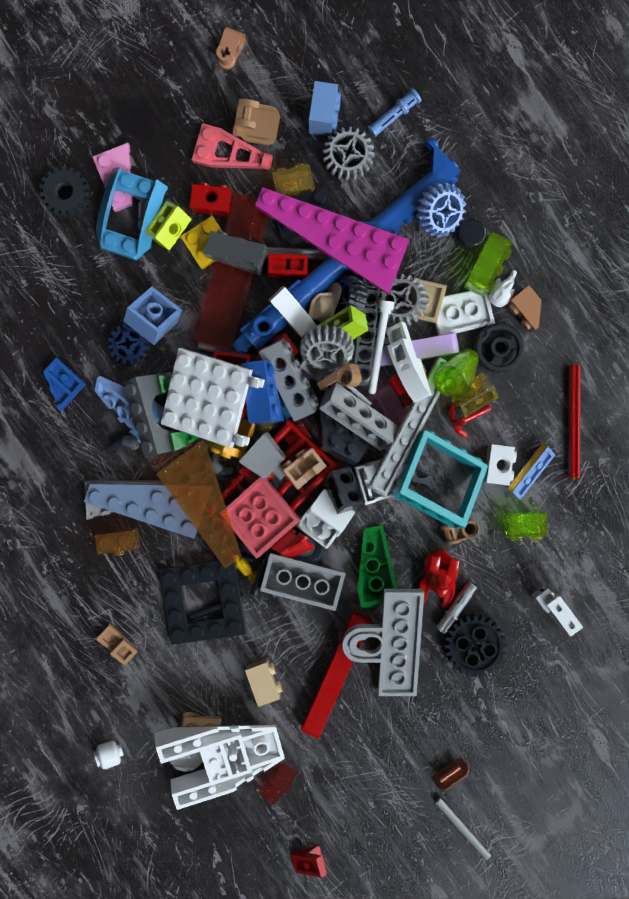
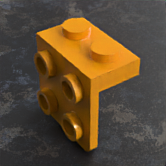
(245, 429)

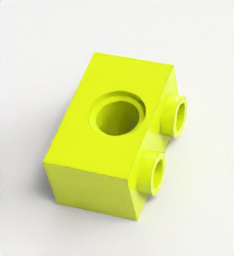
(168, 225)

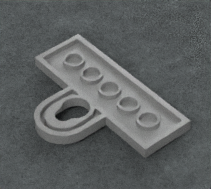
(399, 642)

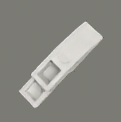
(406, 364)

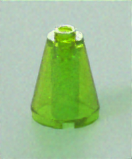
(457, 374)

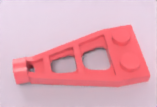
(207, 145)

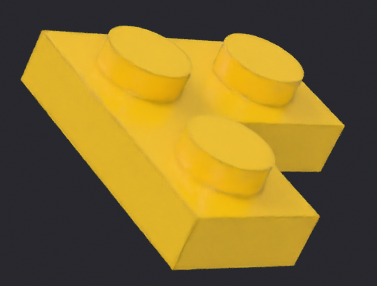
(197, 239)

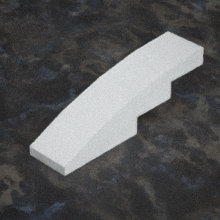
(292, 311)

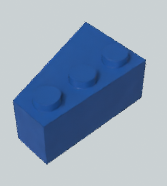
(264, 402)

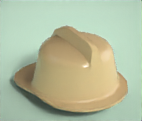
(324, 304)

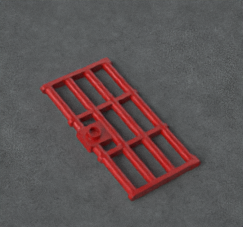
(246, 473)

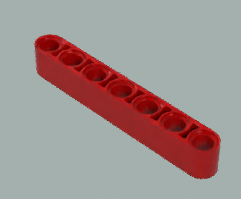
(331, 683)

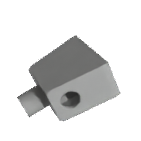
(264, 457)

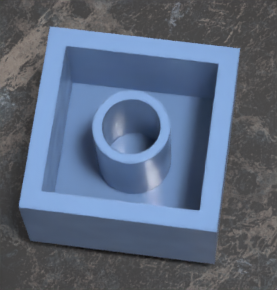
(324, 109)
(152, 315)

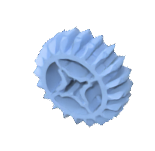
(441, 209)

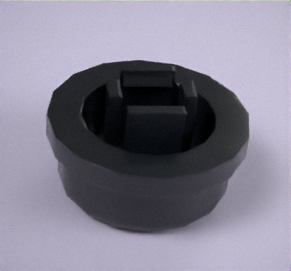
(471, 234)

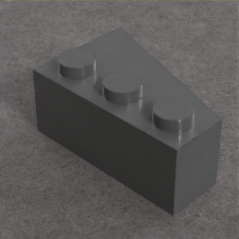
(236, 252)

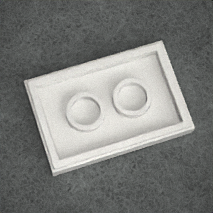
(464, 313)

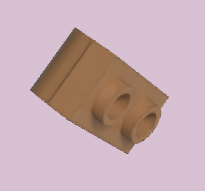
(340, 377)
(192, 719)

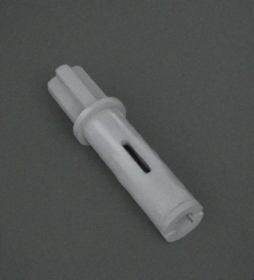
(456, 607)

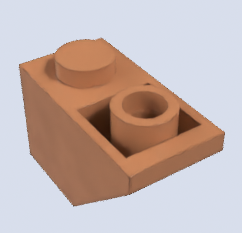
(527, 308)

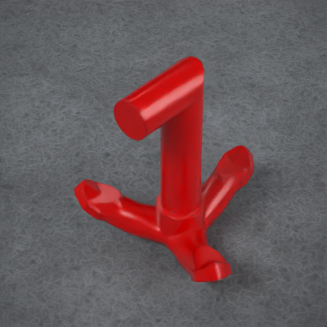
(460, 421)

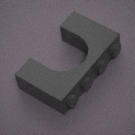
(140, 395)

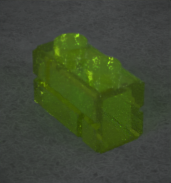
(526, 525)

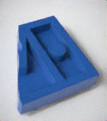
(63, 383)

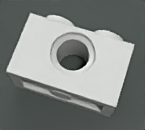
(497, 453)

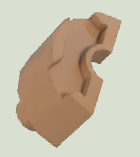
(303, 468)

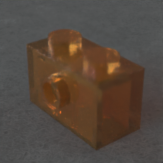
(117, 542)

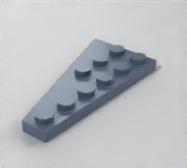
(142, 502)

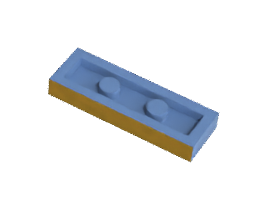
(531, 471)

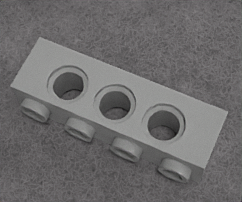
(287, 389)
(358, 417)

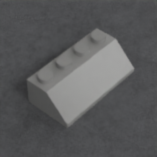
(302, 582)

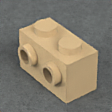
(263, 682)

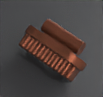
(451, 774)

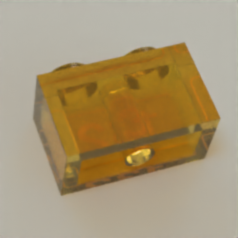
(294, 180)
(480, 394)

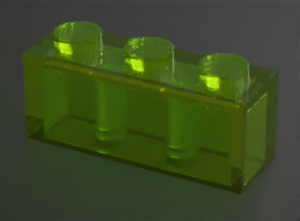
(489, 265)

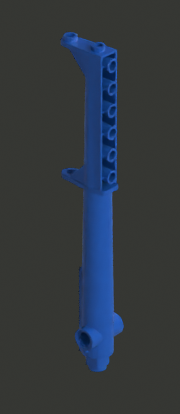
(318, 281)

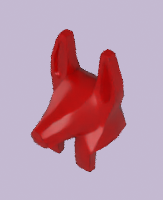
(440, 575)

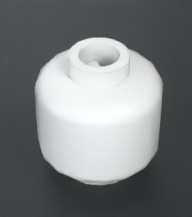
(108, 754)

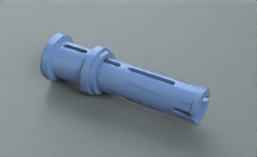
(401, 107)

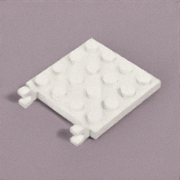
(208, 397)

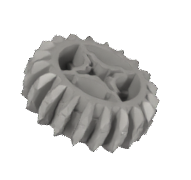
(342, 150)
(407, 294)
(326, 347)

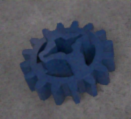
(130, 352)

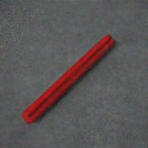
(574, 422)

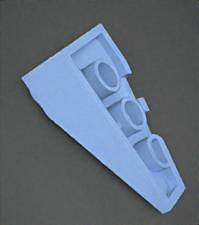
(115, 397)

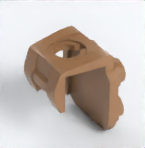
(256, 122)

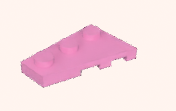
(111, 159)

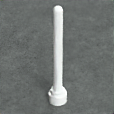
(384, 308)

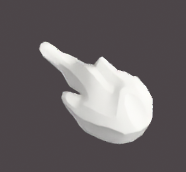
(503, 291)

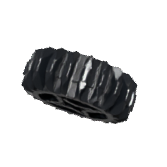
(352, 293)

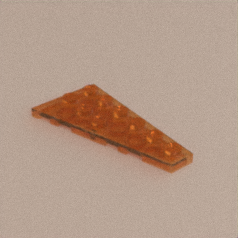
(197, 492)

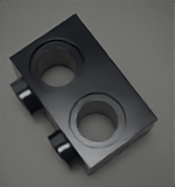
(344, 490)

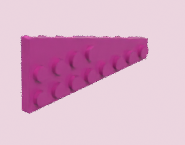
(356, 245)

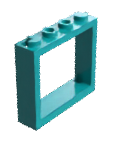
(423, 504)

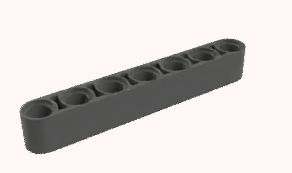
(368, 346)

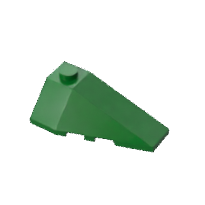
(375, 568)

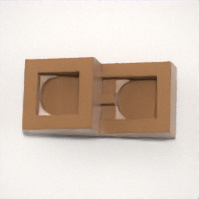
(117, 643)

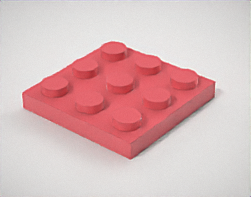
(261, 516)

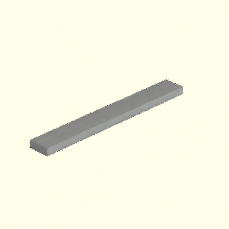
(405, 437)

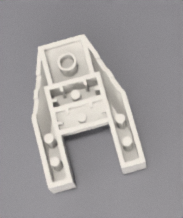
(228, 754)

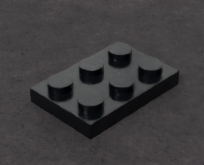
(317, 198)

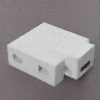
(557, 610)

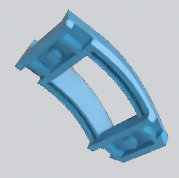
(138, 187)

